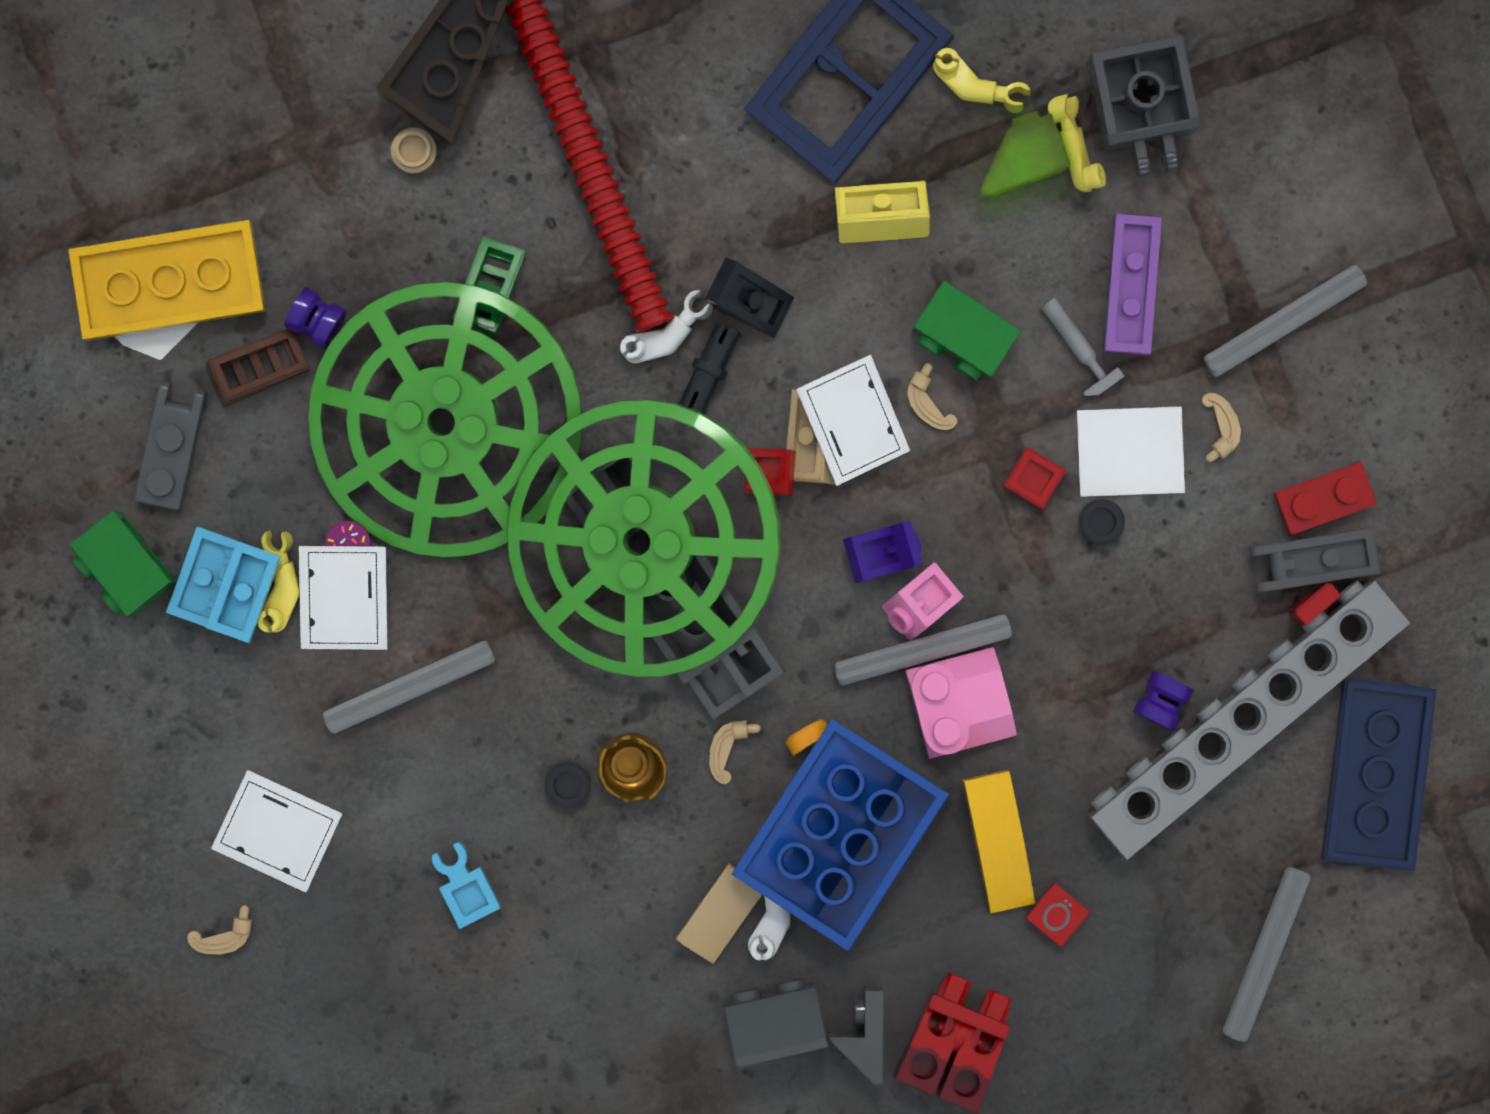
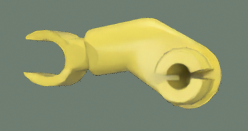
(969, 87)
(1084, 176)
(285, 588)

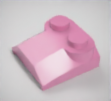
(961, 702)

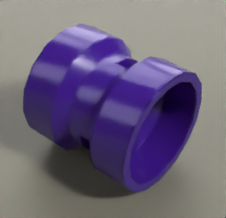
(315, 318)
(1158, 710)

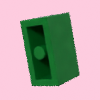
(964, 332)
(122, 565)

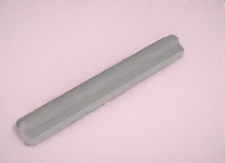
(1285, 320)
(922, 650)
(409, 687)
(1266, 954)

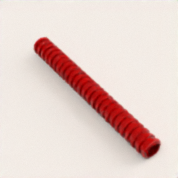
(589, 164)

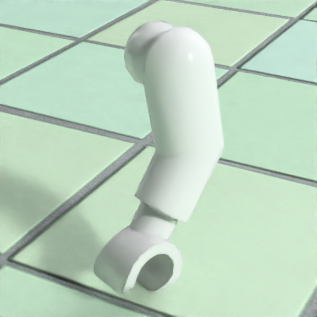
(664, 341)
(769, 932)

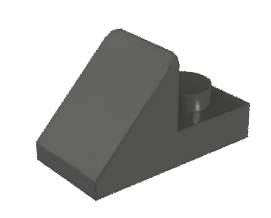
(865, 1047)

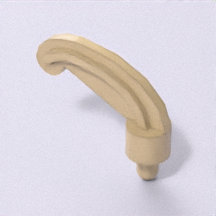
(923, 404)
(1227, 424)
(722, 746)
(224, 942)

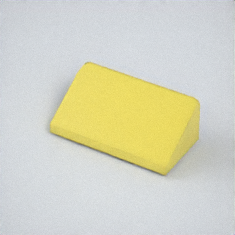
(882, 212)

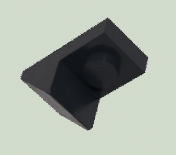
(749, 298)

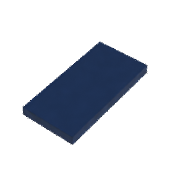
(1378, 774)

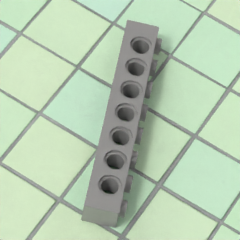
(1379, 623)

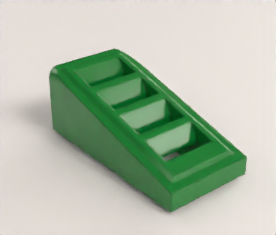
(503, 253)

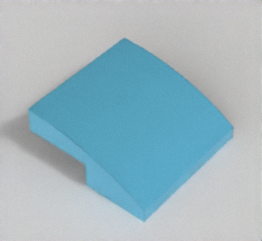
(223, 584)

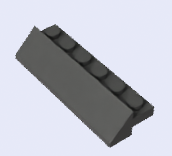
(737, 670)

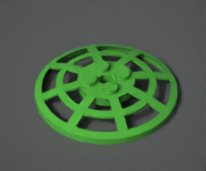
(445, 388)
(669, 532)

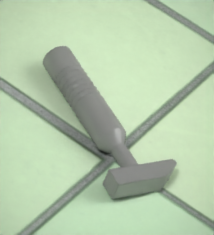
(1080, 347)

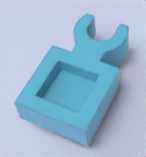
(467, 893)

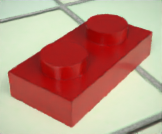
(1324, 498)

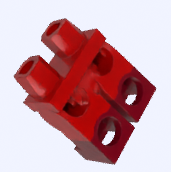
(953, 1028)

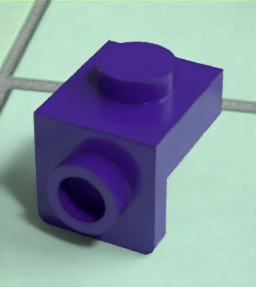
(883, 551)

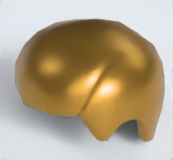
(632, 767)

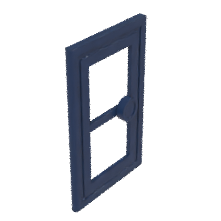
(830, 58)

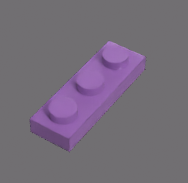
(1132, 284)

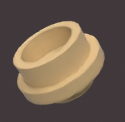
(413, 150)

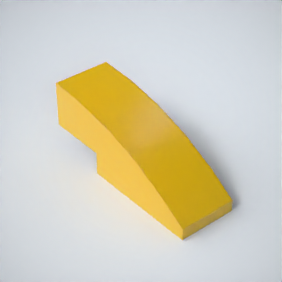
(999, 841)

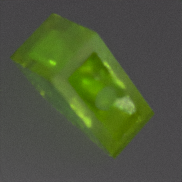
(1026, 156)

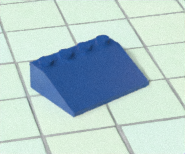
(840, 835)

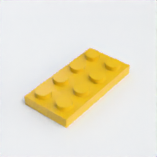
(167, 280)

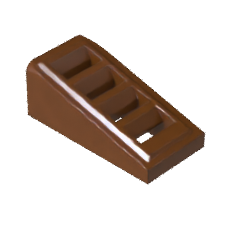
(246, 389)

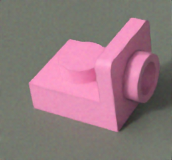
(921, 602)

